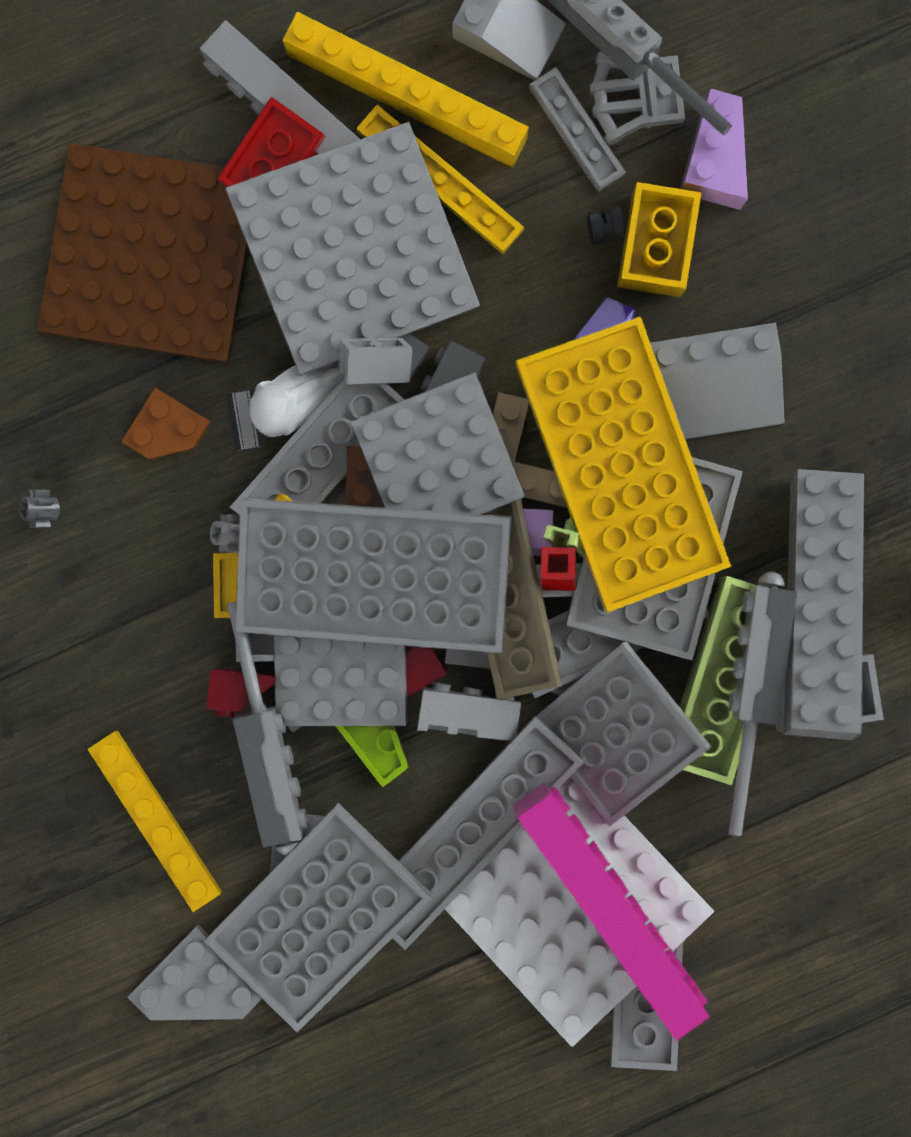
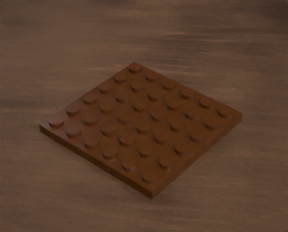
(144, 255)

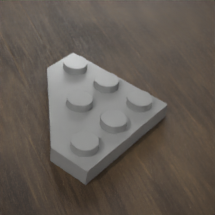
(194, 985)

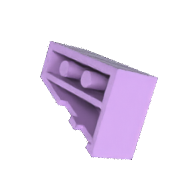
(719, 160)

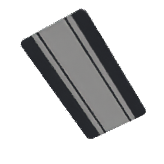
(243, 430)

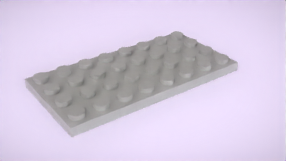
(372, 574)

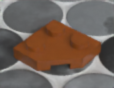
(165, 428)

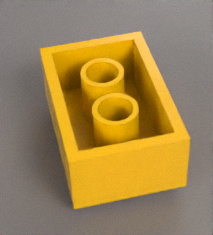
(659, 239)

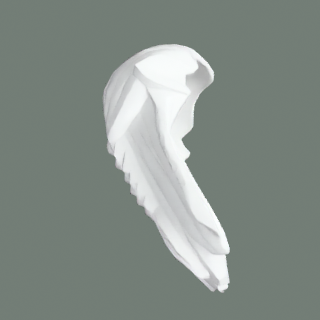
(291, 399)

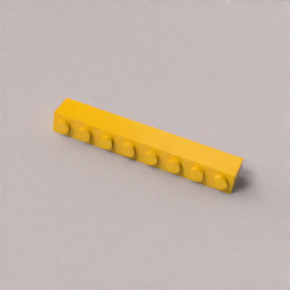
(405, 89)

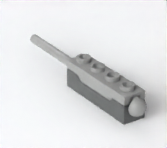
(759, 674)
(267, 760)

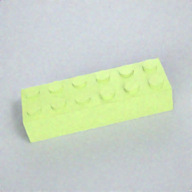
(712, 682)

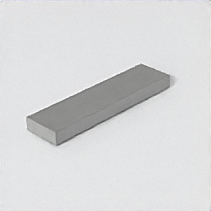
(577, 129)

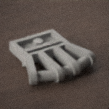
(656, 100)

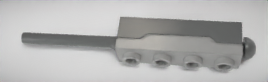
(632, 47)

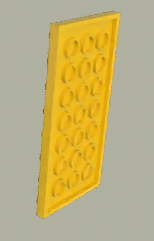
(622, 464)

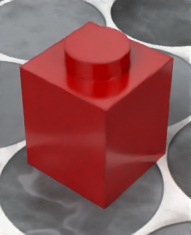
(558, 568)

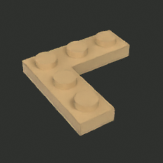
(536, 483)

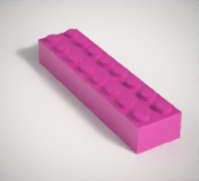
(614, 915)

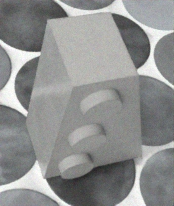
(468, 712)

